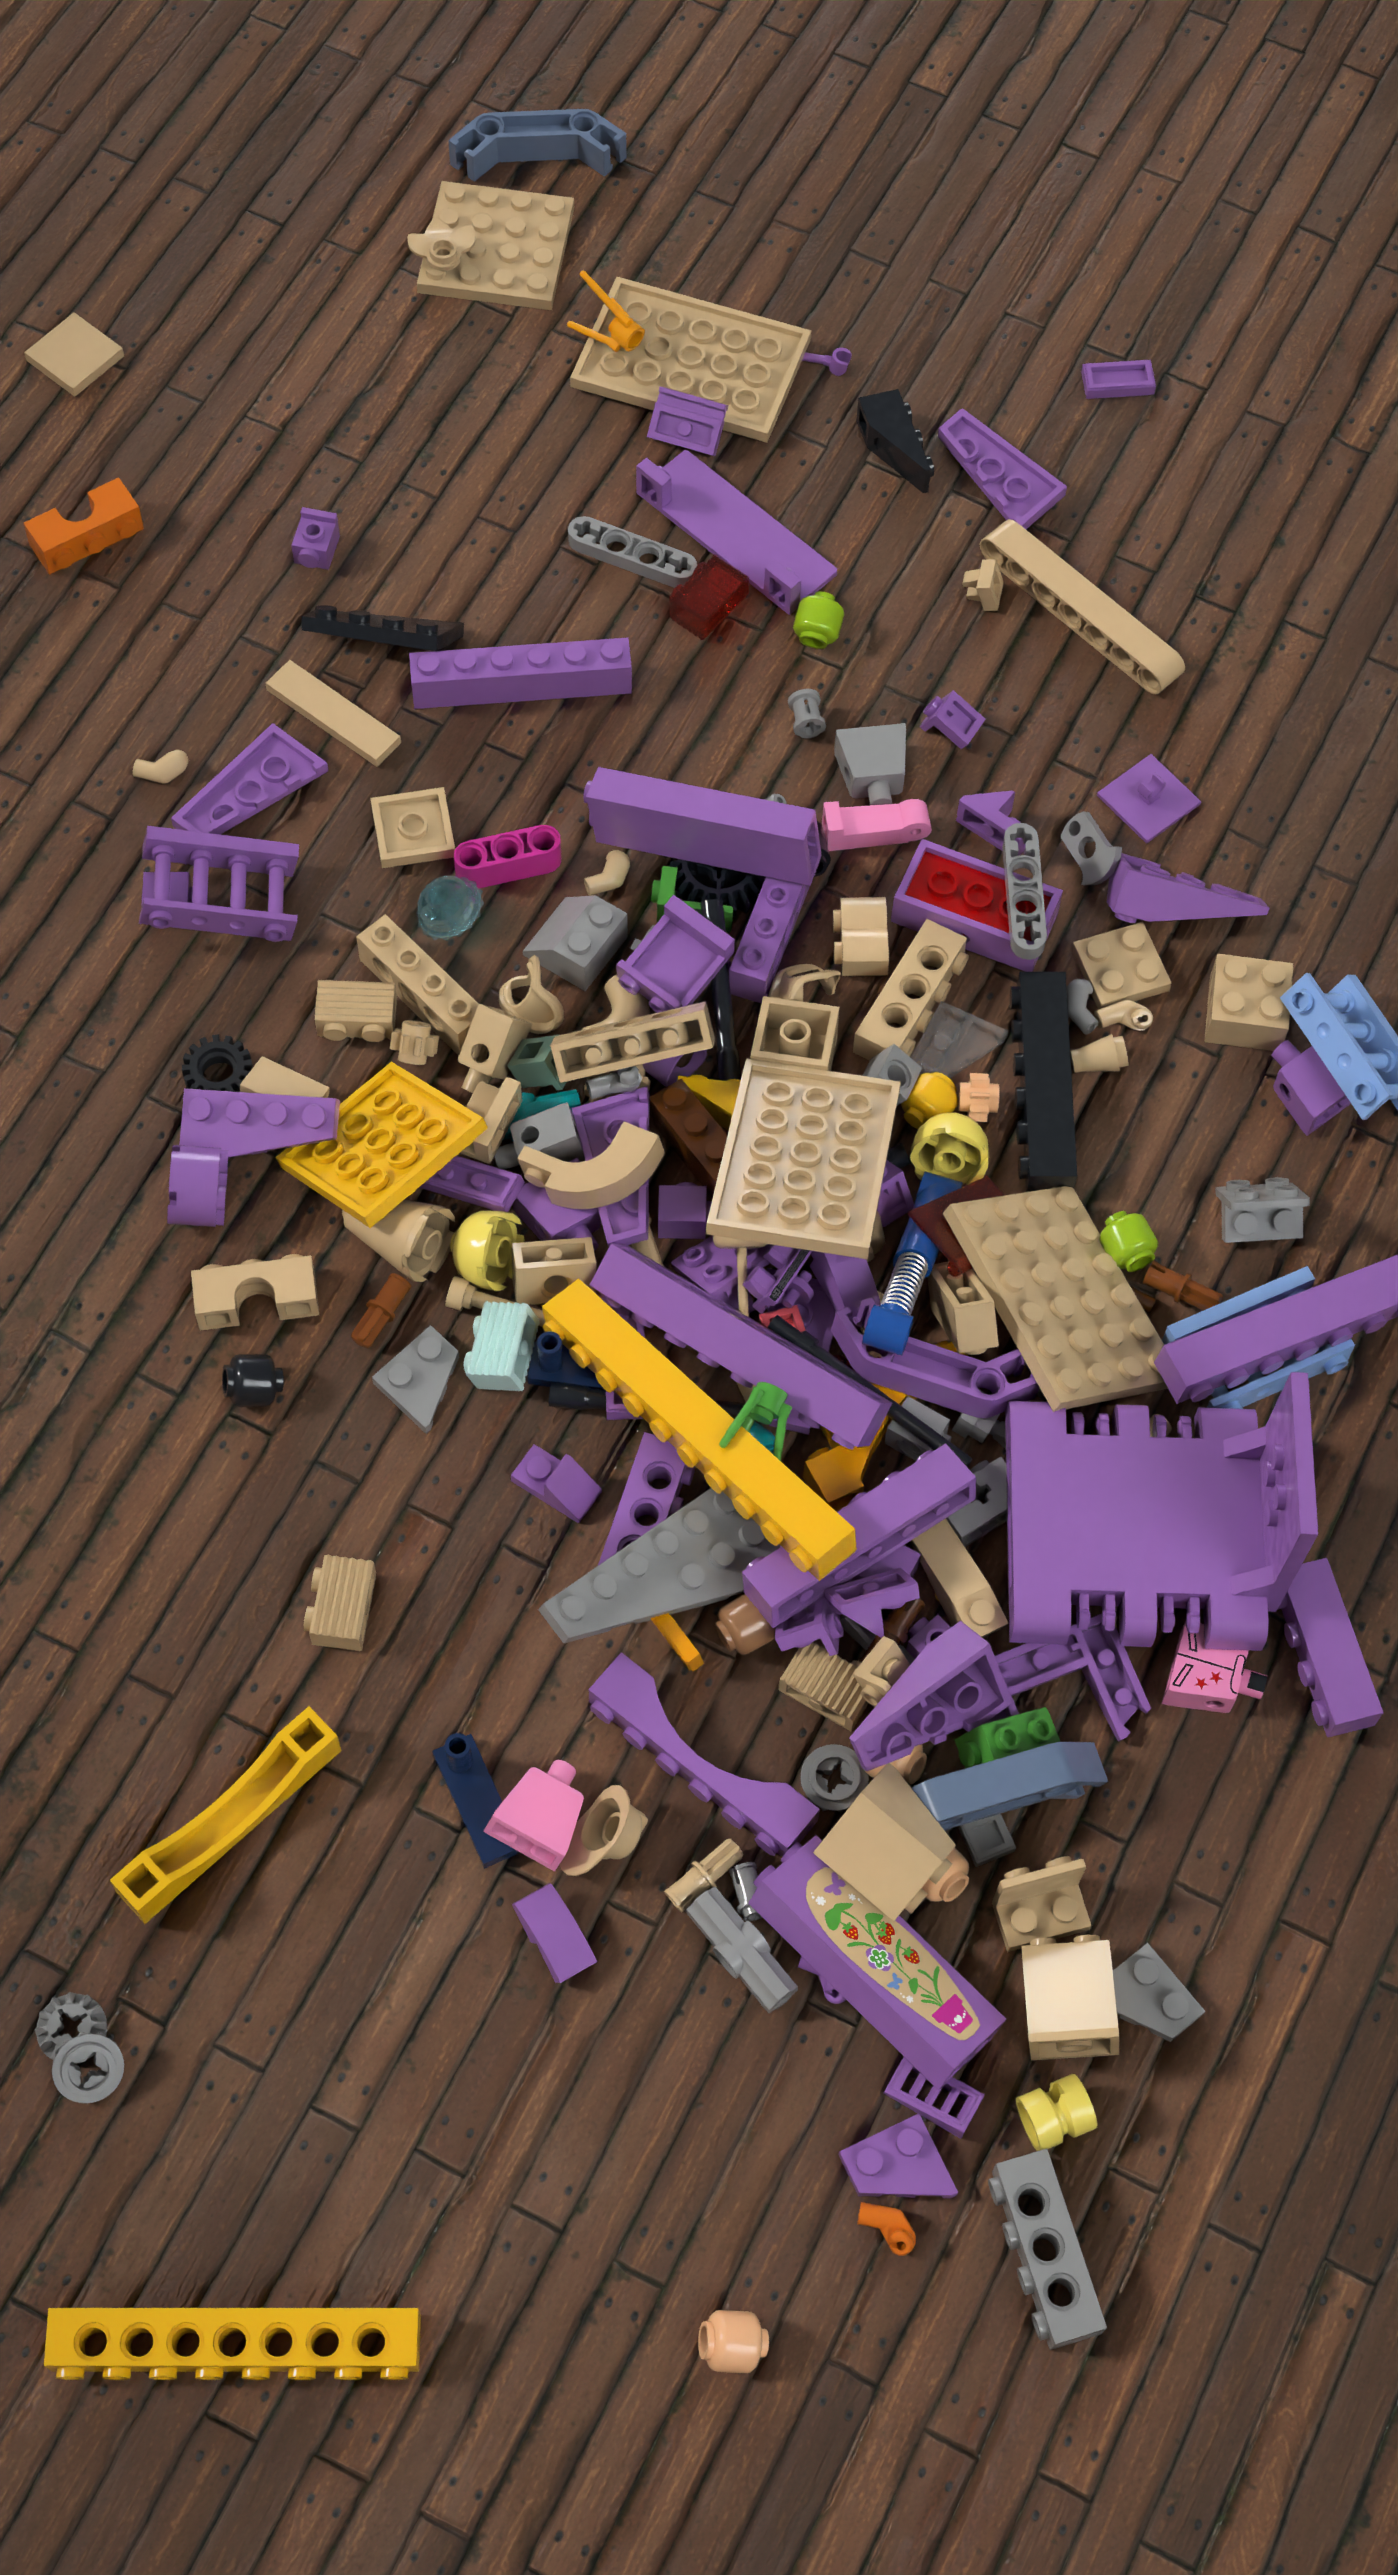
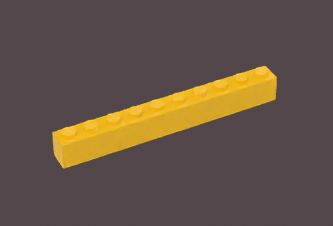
(694, 1425)

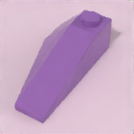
(1149, 893)
(943, 1690)

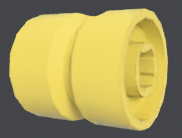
(1056, 2112)

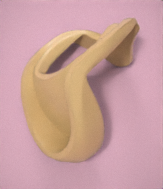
(792, 987)
(538, 1006)

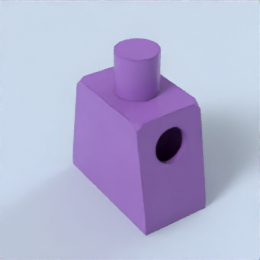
(1307, 1087)
(553, 1221)

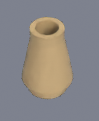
(1101, 1055)

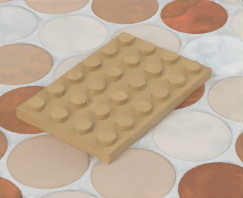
(695, 351)
(804, 1159)
(1060, 1296)

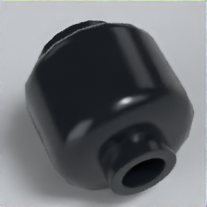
(252, 1380)

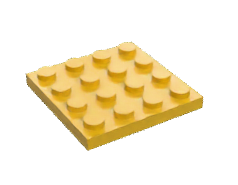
(386, 1144)

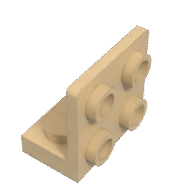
(1041, 1903)

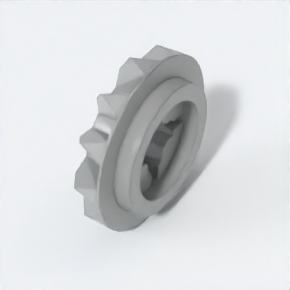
(822, 1762)
(75, 2007)
(97, 2083)

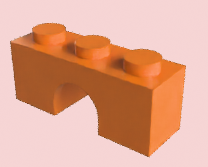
(64, 542)

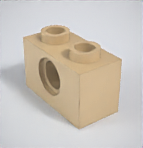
(549, 1267)

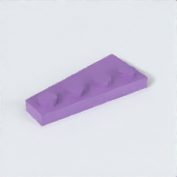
(1002, 472)
(251, 782)
(255, 1121)
(597, 1126)

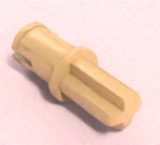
(704, 1874)

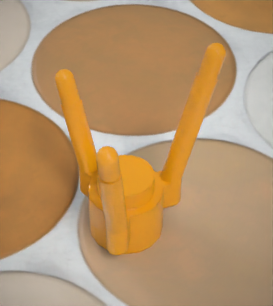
(623, 328)

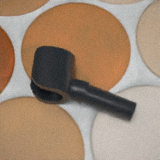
(898, 1156)

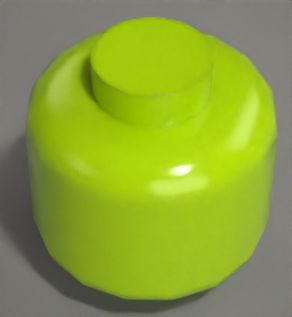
(818, 620)
(1129, 1240)

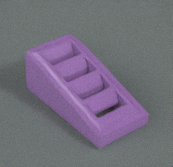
(941, 2117)

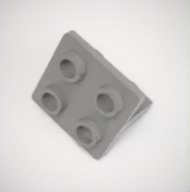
(1261, 1210)

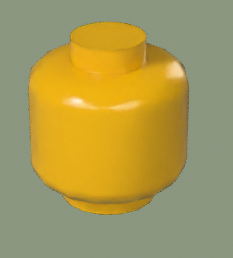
(930, 1096)

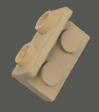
(880, 1670)

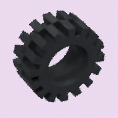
(215, 1053)

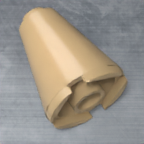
(409, 1237)

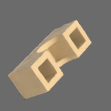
(222, 1289)

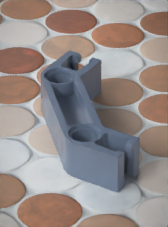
(537, 137)
(1012, 1782)

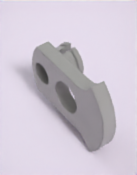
(1103, 863)

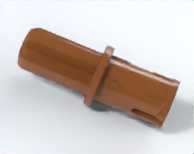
(1181, 1287)
(380, 1310)

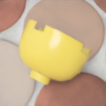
(951, 1148)
(484, 1248)

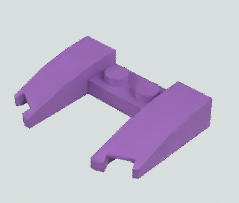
(1101, 1661)

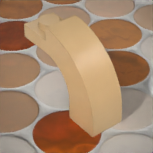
(600, 1180)

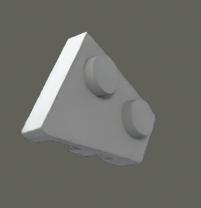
(419, 1376)
(1153, 1996)

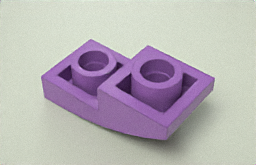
(555, 1933)

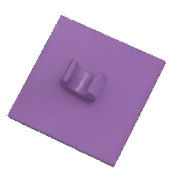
(1148, 798)

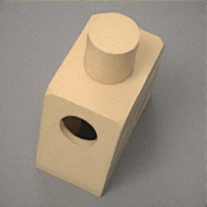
(495, 1033)

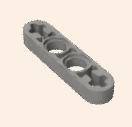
(635, 548)
(1024, 890)

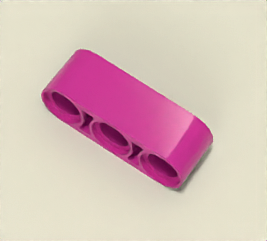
(520, 844)

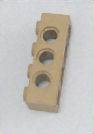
(931, 947)
(418, 981)
(633, 1042)

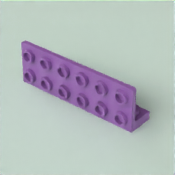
(734, 529)
(716, 1268)

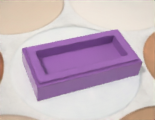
(1118, 379)

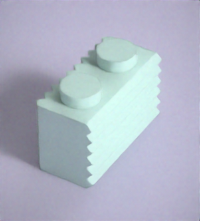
(502, 1346)

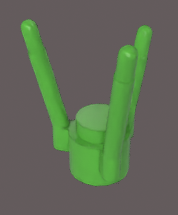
(763, 1405)

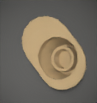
(604, 1832)

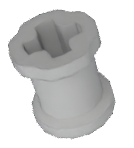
(806, 713)

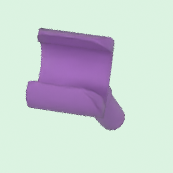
(837, 362)

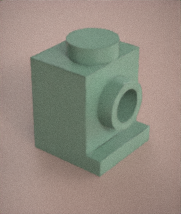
(535, 1064)

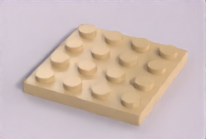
(514, 250)

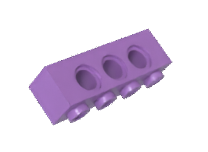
(766, 938)
(652, 1462)

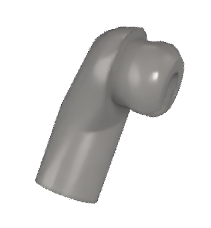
(1077, 997)

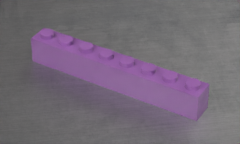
(1280, 1332)
(740, 1345)

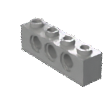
(1035, 2176)

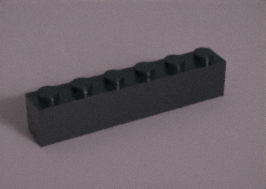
(1045, 1081)

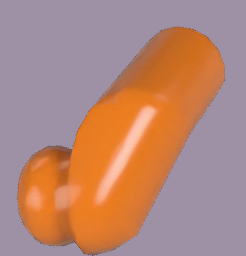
(892, 2225)

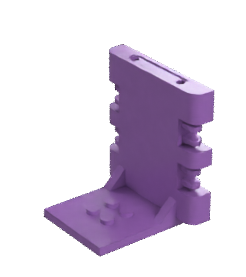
(1158, 1519)

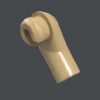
(162, 770)
(612, 875)
(1126, 1013)

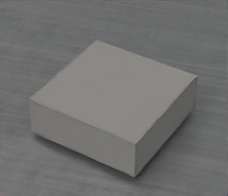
(987, 1839)

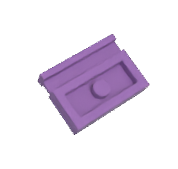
(687, 421)

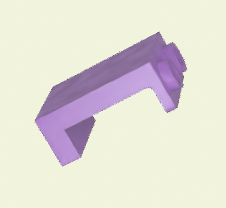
(676, 958)

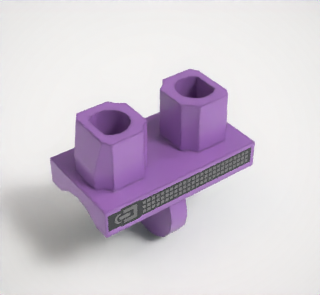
(770, 1288)

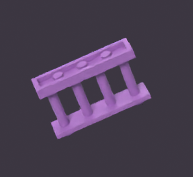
(225, 852)

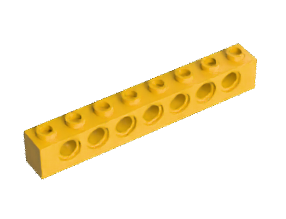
(72, 2327)

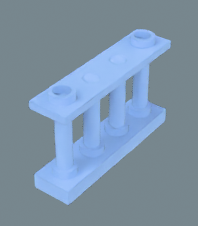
(1349, 1039)
(1260, 1386)

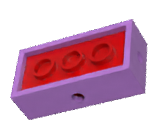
(967, 899)

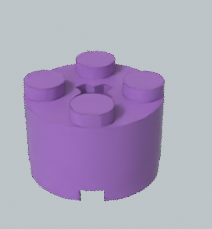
(197, 1186)

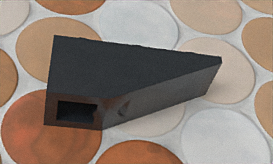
(891, 436)

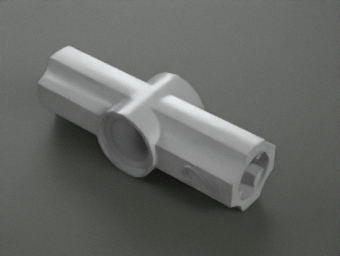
(741, 1949)

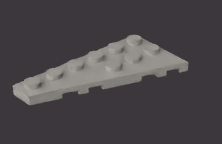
(672, 1568)

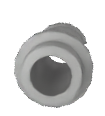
(743, 1879)

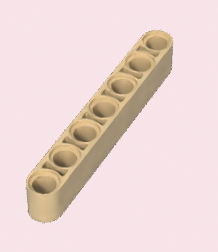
(1083, 607)

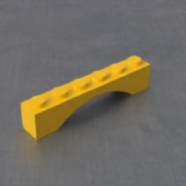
(178, 1860)

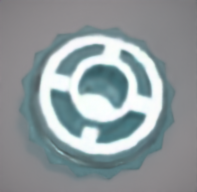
(448, 907)

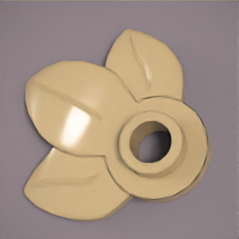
(442, 245)

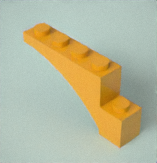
(839, 1472)

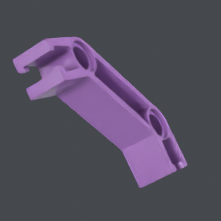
(934, 1371)

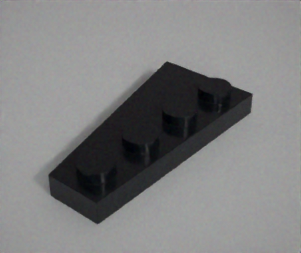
(384, 629)

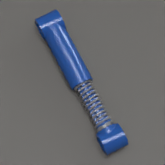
(913, 1262)

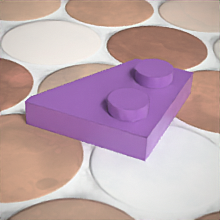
(898, 2163)

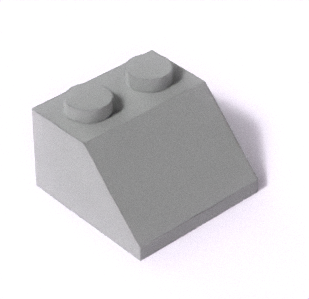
(579, 939)

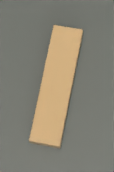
(333, 713)

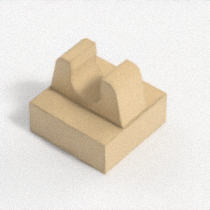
(985, 584)

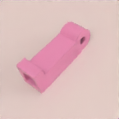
(874, 824)

